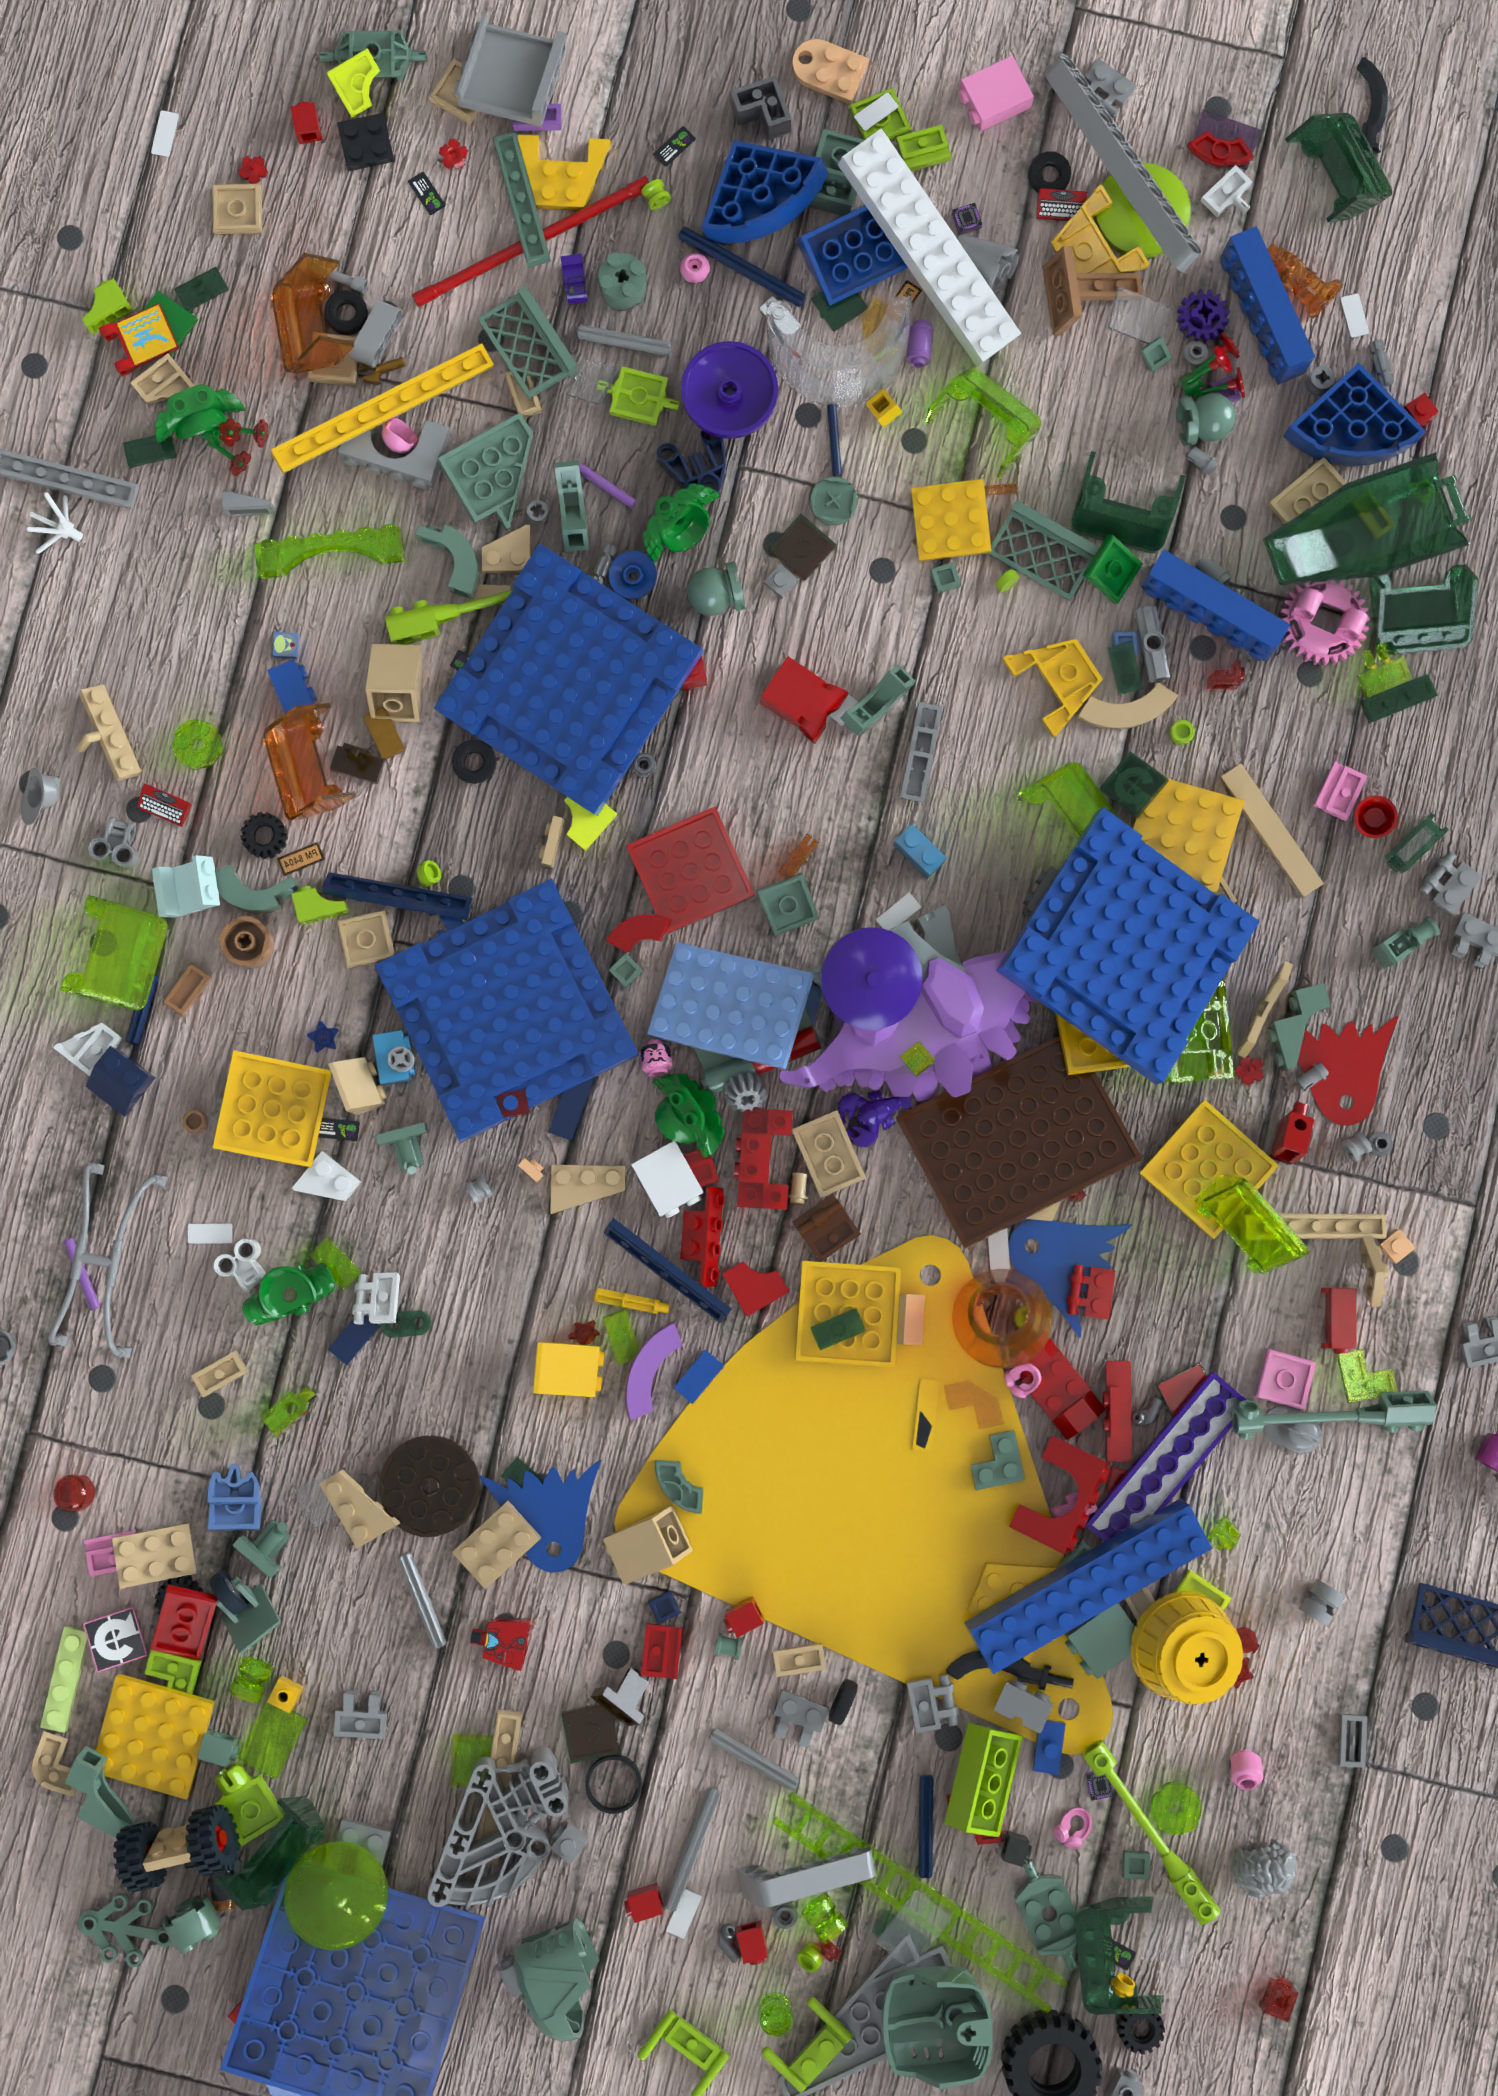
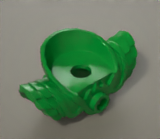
(195, 412)
(679, 520)
(688, 1113)
(269, 1304)

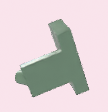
(406, 1145)
(265, 1547)

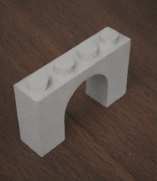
(418, 466)

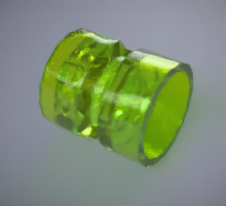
(252, 1677)
(827, 1921)
(775, 2014)

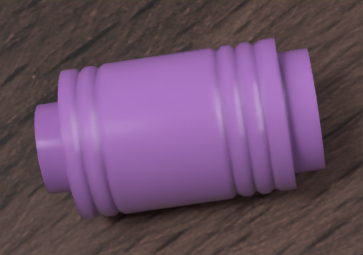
(920, 344)

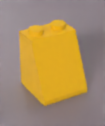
(568, 1369)

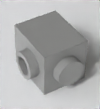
(568, 1842)
(1124, 2084)

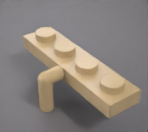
(108, 732)

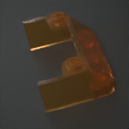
(301, 319)
(298, 765)

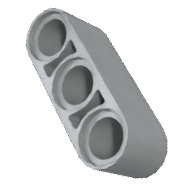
(376, 333)

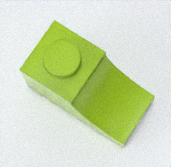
(108, 306)
(313, 908)

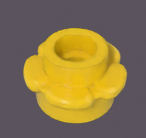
(1123, 1985)

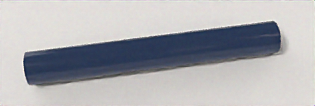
(834, 440)

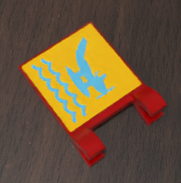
(143, 338)

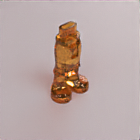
(1299, 278)

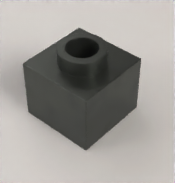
(1016, 1849)

